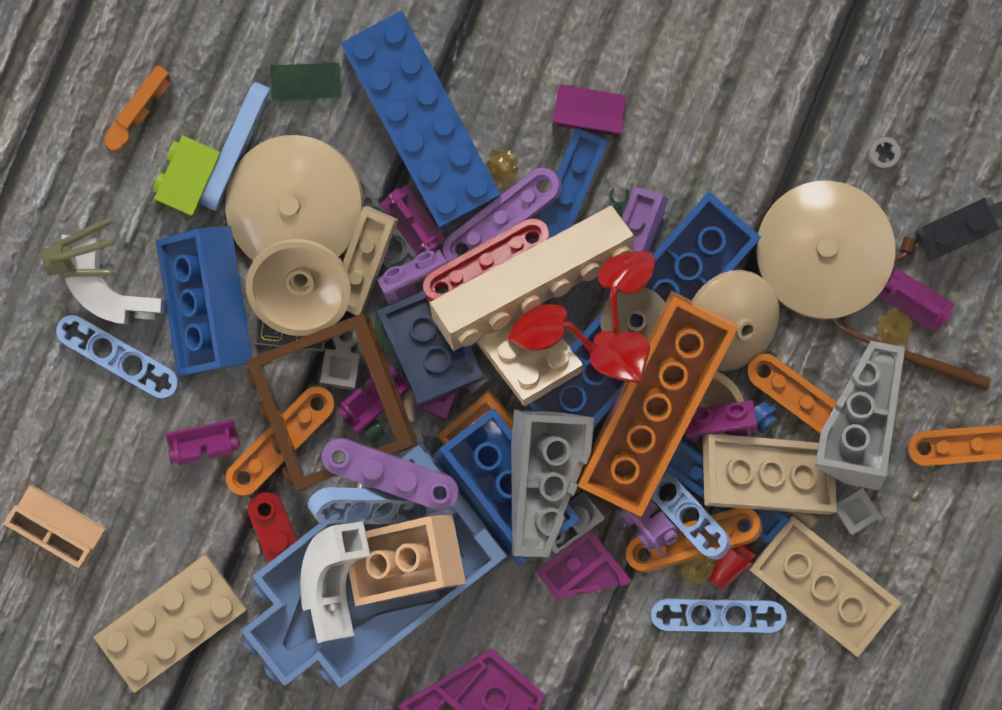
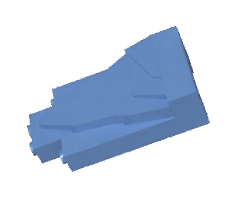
(287, 633)

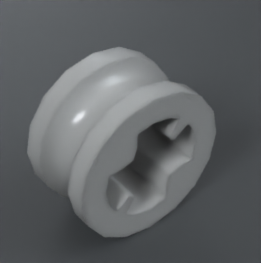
(894, 149)

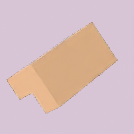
(56, 526)

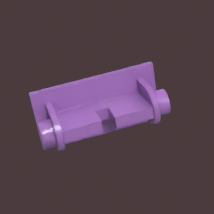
(399, 280)
(654, 531)

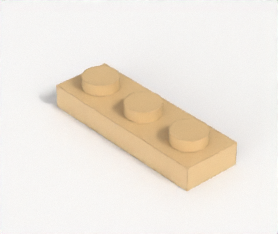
(367, 255)

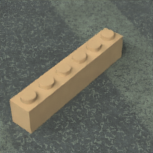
(530, 278)

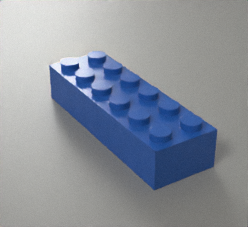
(420, 120)

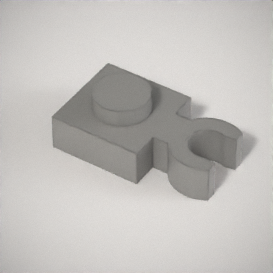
(340, 365)

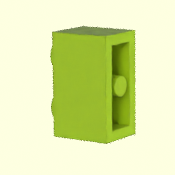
(185, 176)

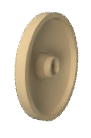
(293, 192)
(825, 250)

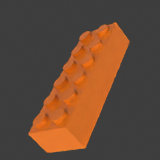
(654, 414)

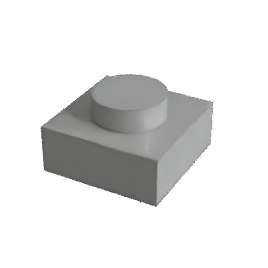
(856, 511)

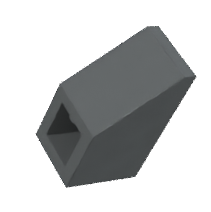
(590, 510)

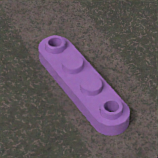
(512, 207)
(390, 473)

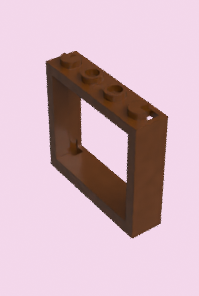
(382, 378)

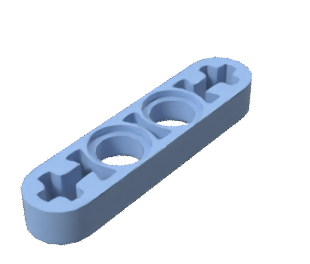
(235, 145)
(116, 359)
(684, 501)
(333, 506)
(718, 611)

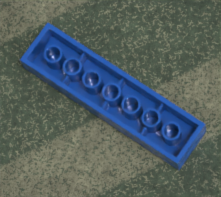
(698, 249)

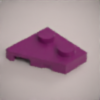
(582, 568)

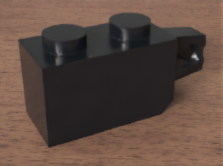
(960, 228)

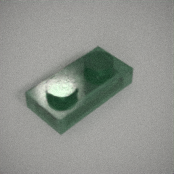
(305, 82)

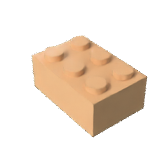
(408, 560)

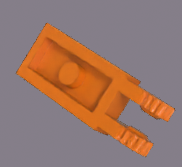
(135, 110)

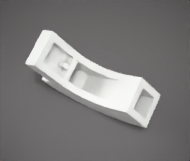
(100, 298)
(325, 576)

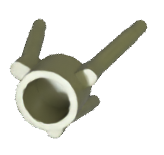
(62, 257)

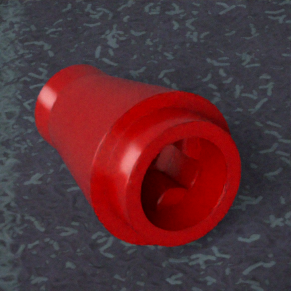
(732, 566)

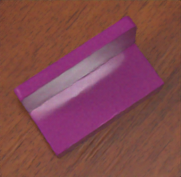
(589, 110)

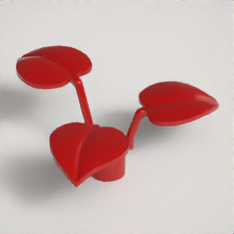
(612, 353)

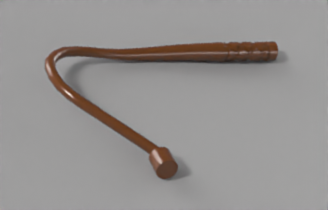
(942, 368)

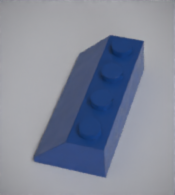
(204, 300)
(483, 471)

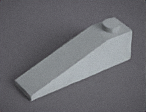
(860, 428)
(545, 464)

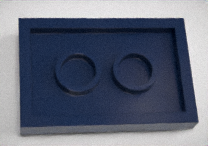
(424, 353)

